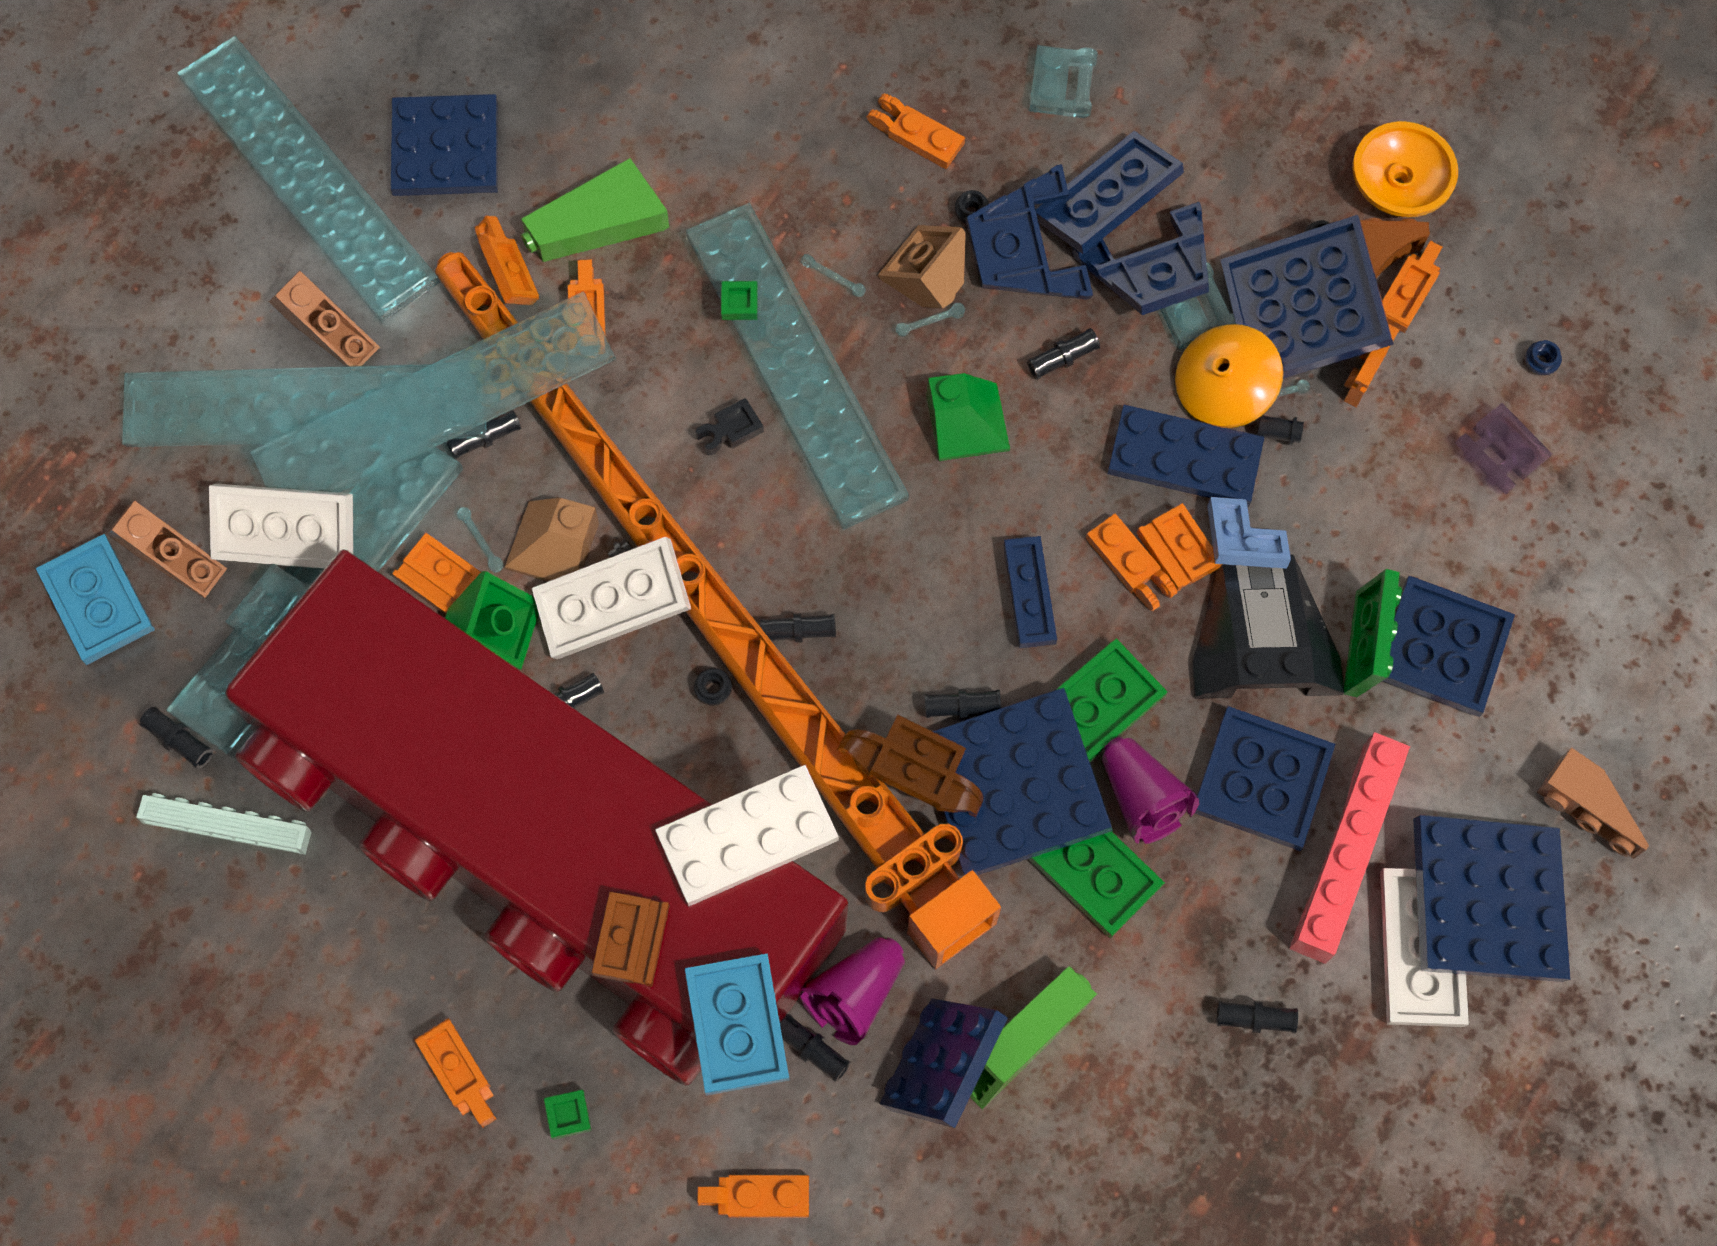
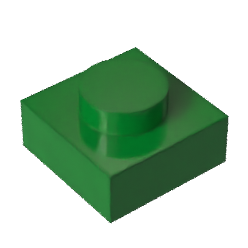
(739, 300)
(567, 1114)

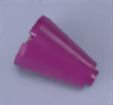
(1146, 791)
(854, 989)

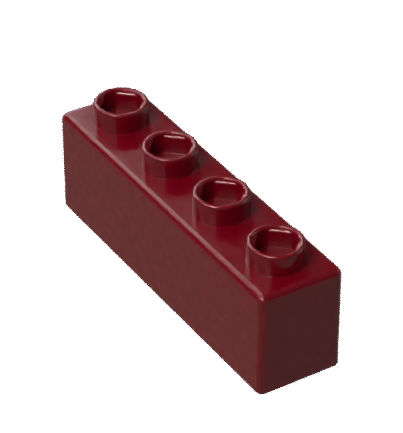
(510, 797)

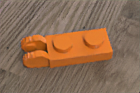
(917, 131)
(1130, 561)

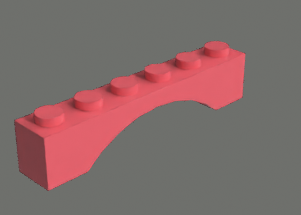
(1351, 848)

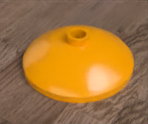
(1409, 154)
(1242, 390)

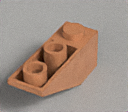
(323, 321)
(166, 549)
(1589, 797)

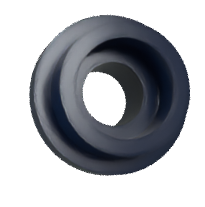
(1549, 351)

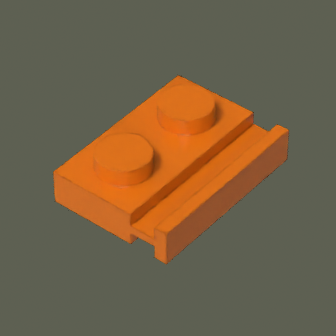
(1360, 379)
(1179, 546)
(435, 573)

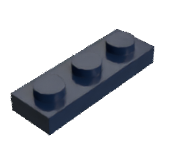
(1030, 592)

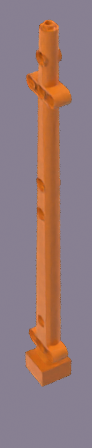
(943, 908)

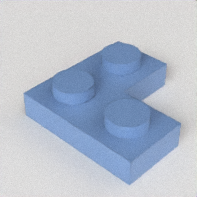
(1240, 544)

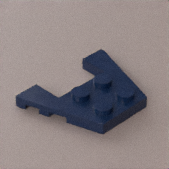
(1011, 247)
(1159, 273)

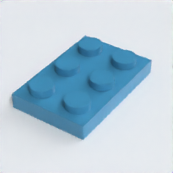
(95, 599)
(736, 1024)

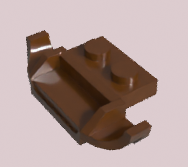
(916, 764)

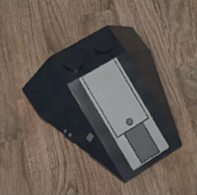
(1264, 635)

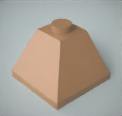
(928, 266)
(553, 539)

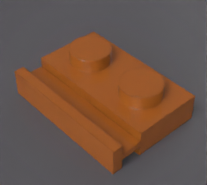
(630, 939)

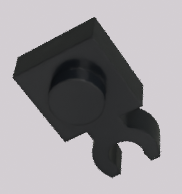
(735, 423)

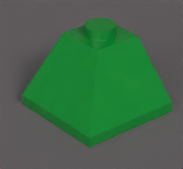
(966, 416)
(496, 616)

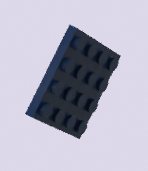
(1311, 296)
(1032, 783)
(1490, 899)

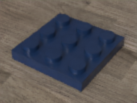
(444, 145)
(1447, 645)
(1264, 778)
(943, 1061)

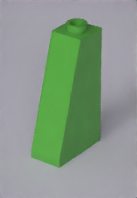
(596, 214)
(1032, 1032)

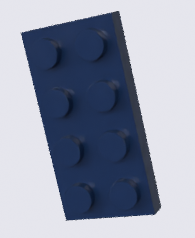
(1110, 192)
(1185, 455)

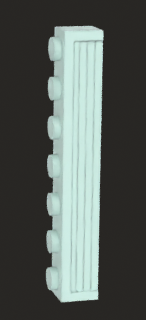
(224, 823)

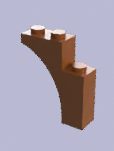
(1393, 240)

